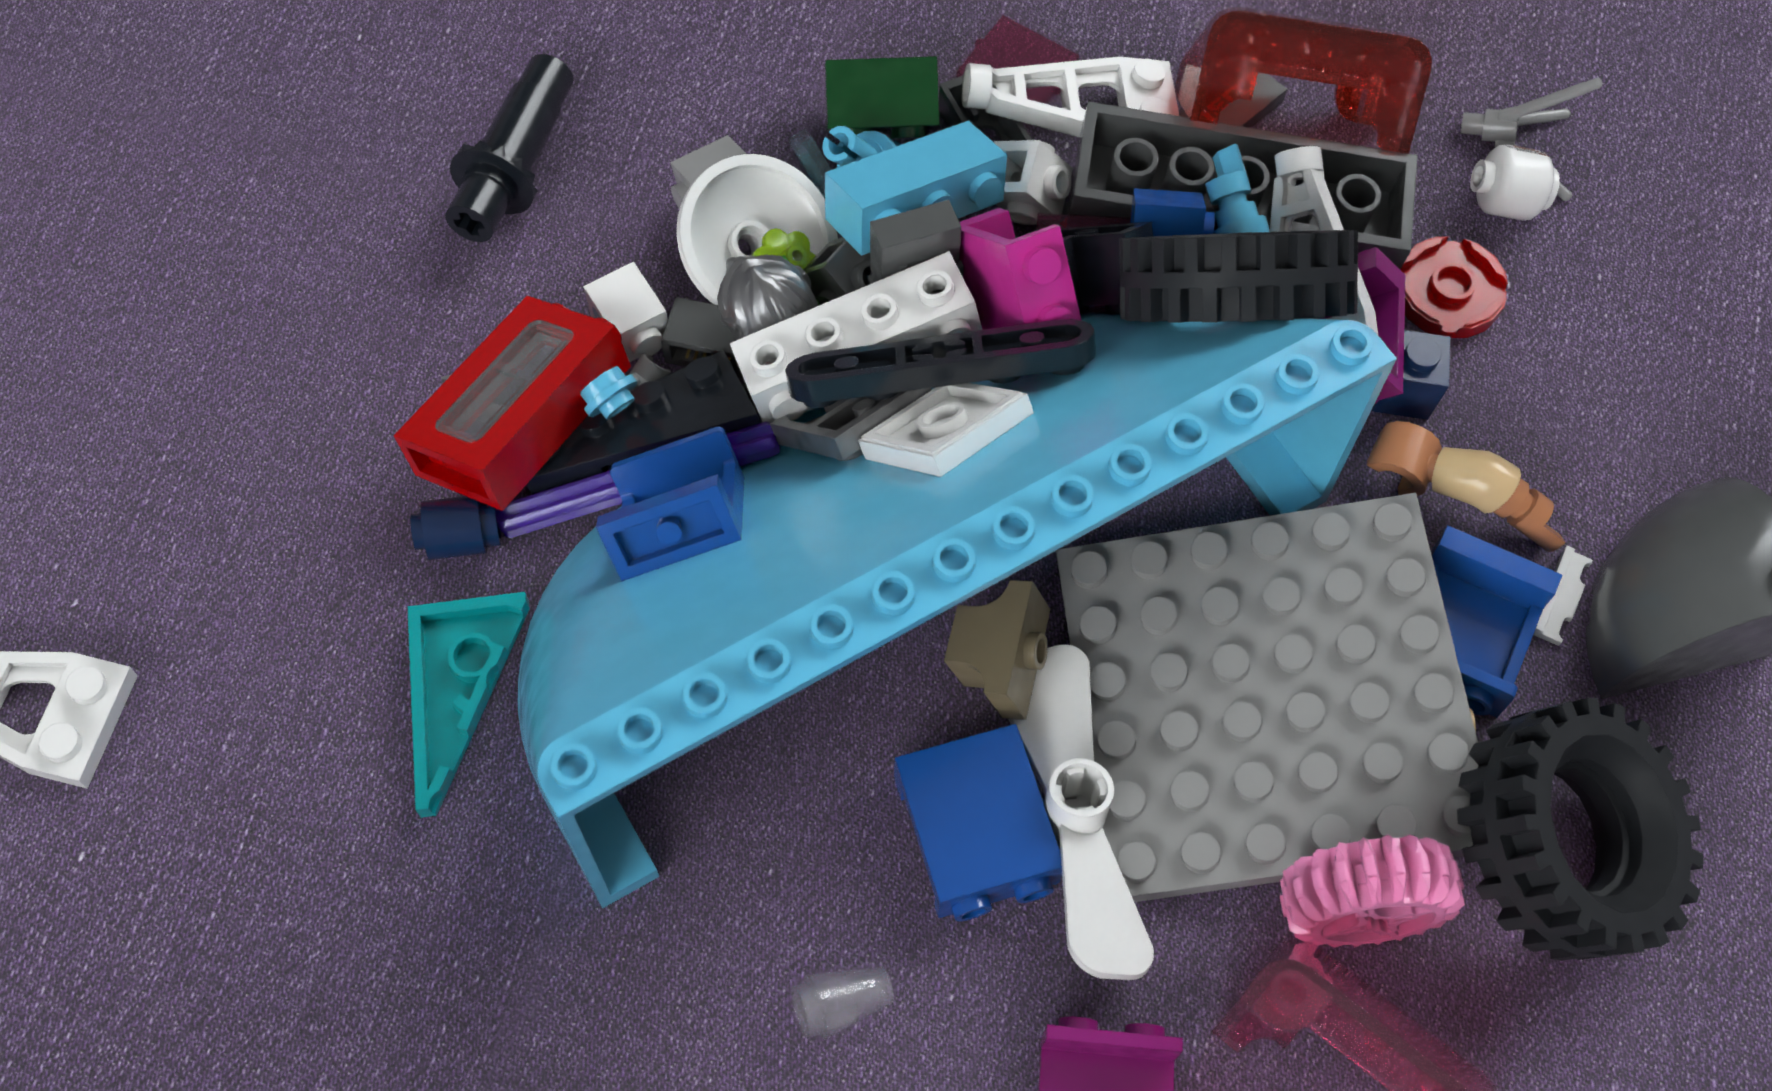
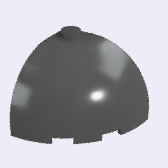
(1685, 590)

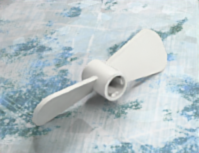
(1100, 914)

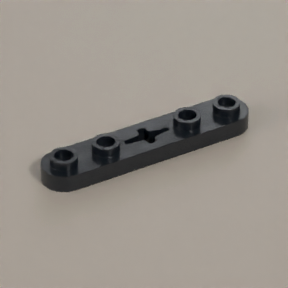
(942, 360)

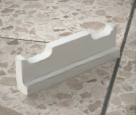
(1568, 594)

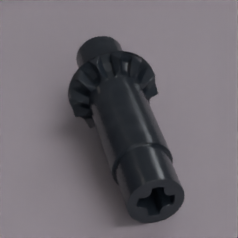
(496, 171)

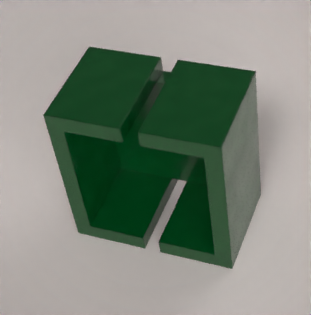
(883, 94)

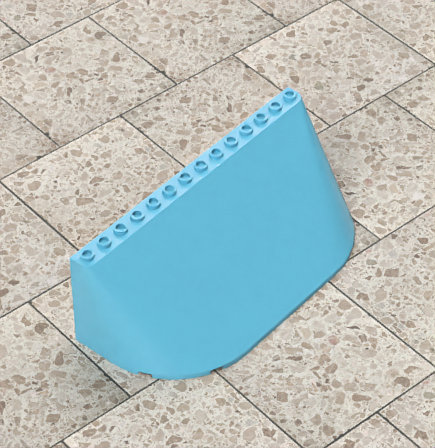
(869, 550)

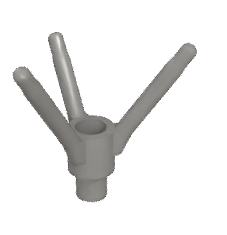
(1502, 124)

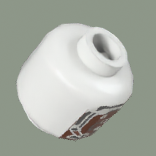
(1515, 182)

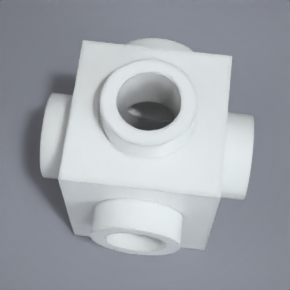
(1034, 180)

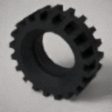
(1239, 276)
(1635, 821)

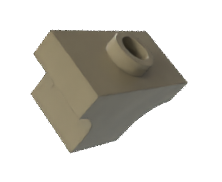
(1001, 647)

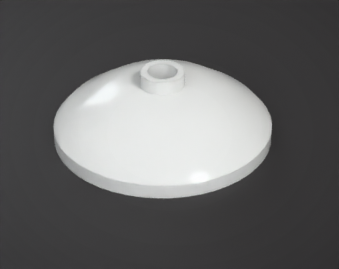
(744, 201)

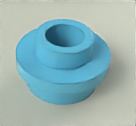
(609, 393)

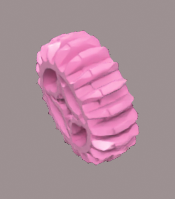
(1371, 891)

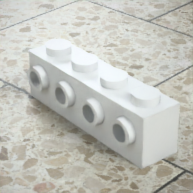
(904, 306)

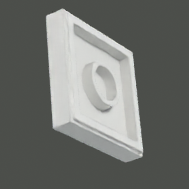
(945, 427)

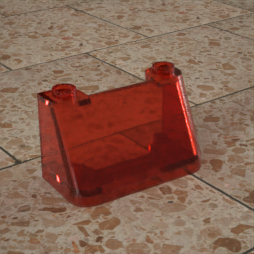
(1375, 71)

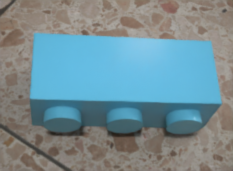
(946, 165)

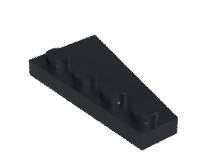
(663, 412)

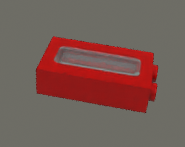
(511, 402)

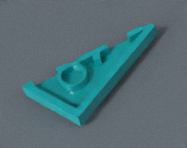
(454, 667)

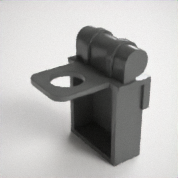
(913, 238)

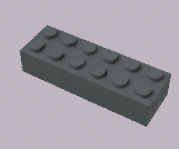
(1172, 153)

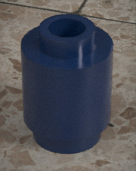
(454, 527)

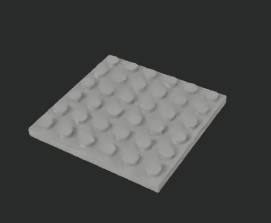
(1269, 692)

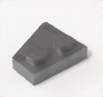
(842, 426)

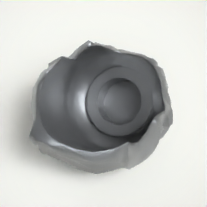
(762, 293)

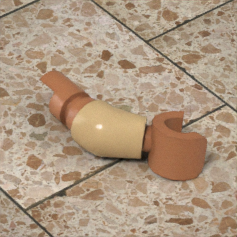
(1464, 475)

